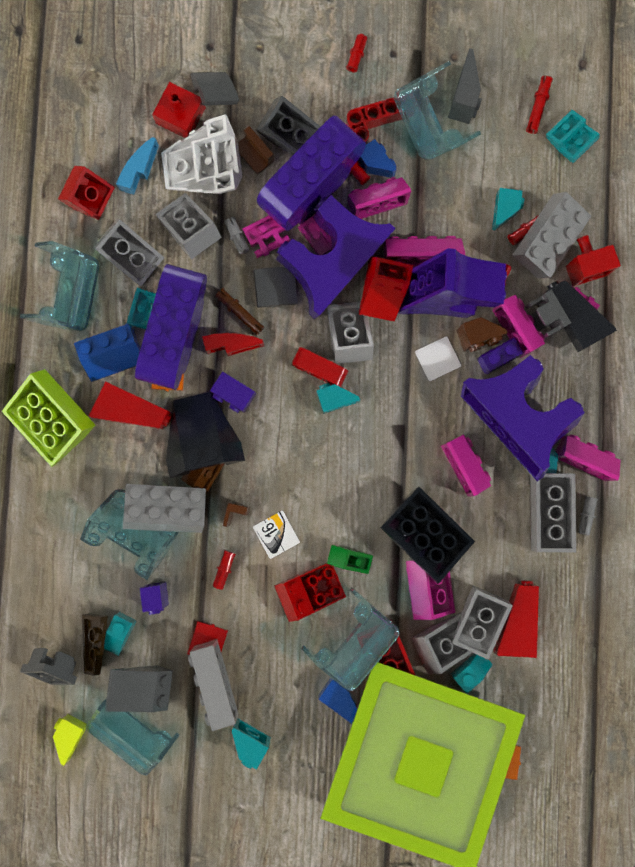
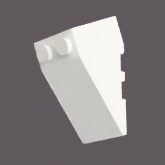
(204, 160)

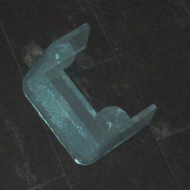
(421, 119)
(74, 289)
(360, 649)
(130, 738)

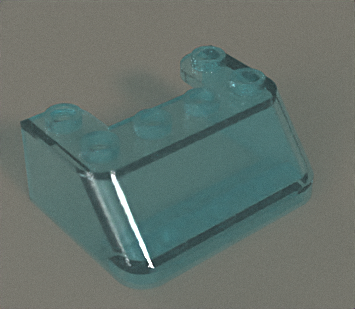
(146, 544)

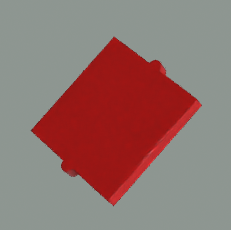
(205, 633)

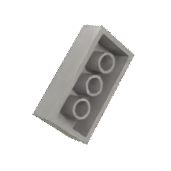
(551, 235)
(164, 508)
(553, 513)
(214, 685)

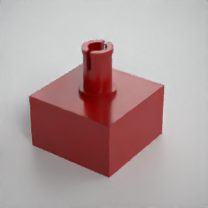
(178, 110)
(591, 264)

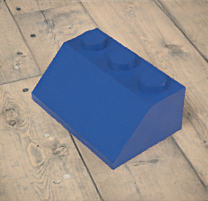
(108, 352)

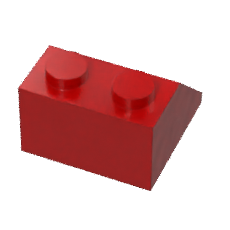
(86, 192)

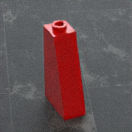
(126, 408)
(521, 627)

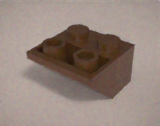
(478, 333)

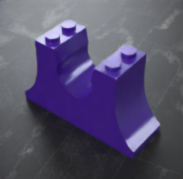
(351, 248)
(454, 285)
(518, 426)

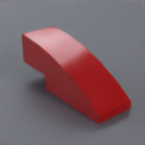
(231, 342)

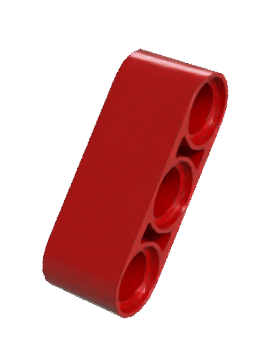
(319, 367)

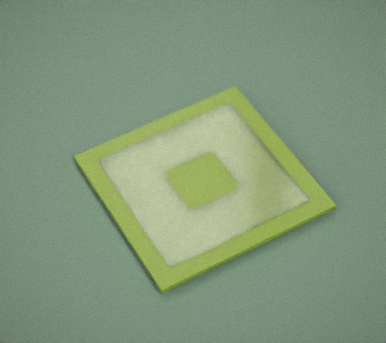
(423, 766)

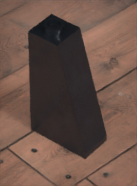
(586, 322)

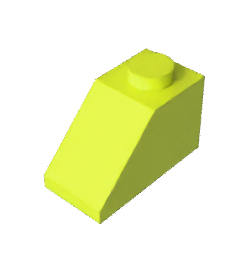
(67, 736)

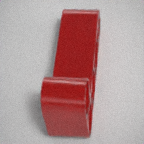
(366, 122)

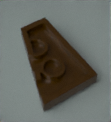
(94, 635)

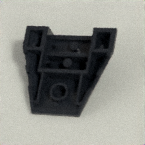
(200, 436)

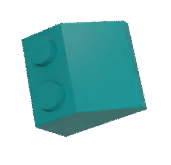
(250, 744)

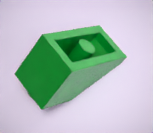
(349, 559)

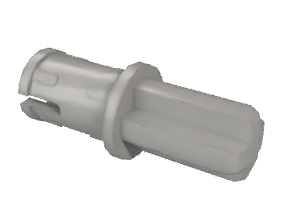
(236, 235)
(587, 515)

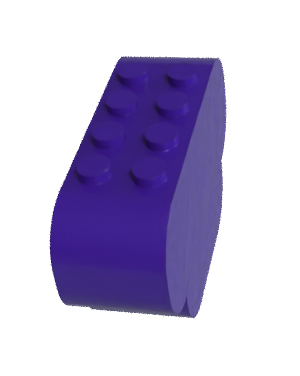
(311, 174)
(171, 327)

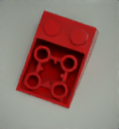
(385, 288)
(309, 592)

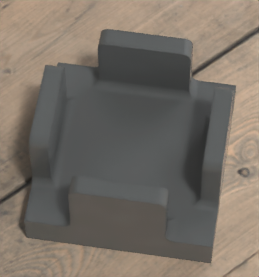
(548, 314)
(50, 670)

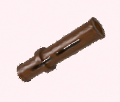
(234, 307)

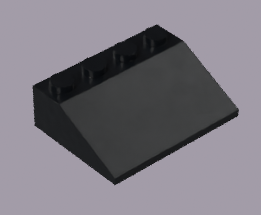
(427, 534)

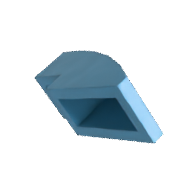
(138, 167)

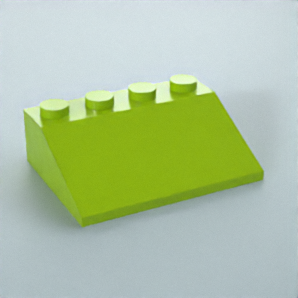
(47, 417)

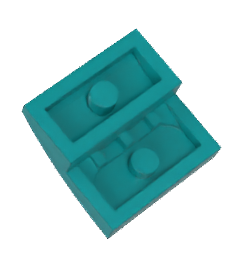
(572, 136)
(141, 308)

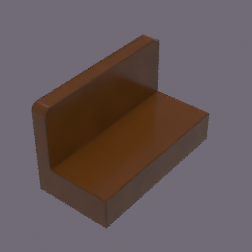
(255, 151)
(202, 477)
(236, 508)

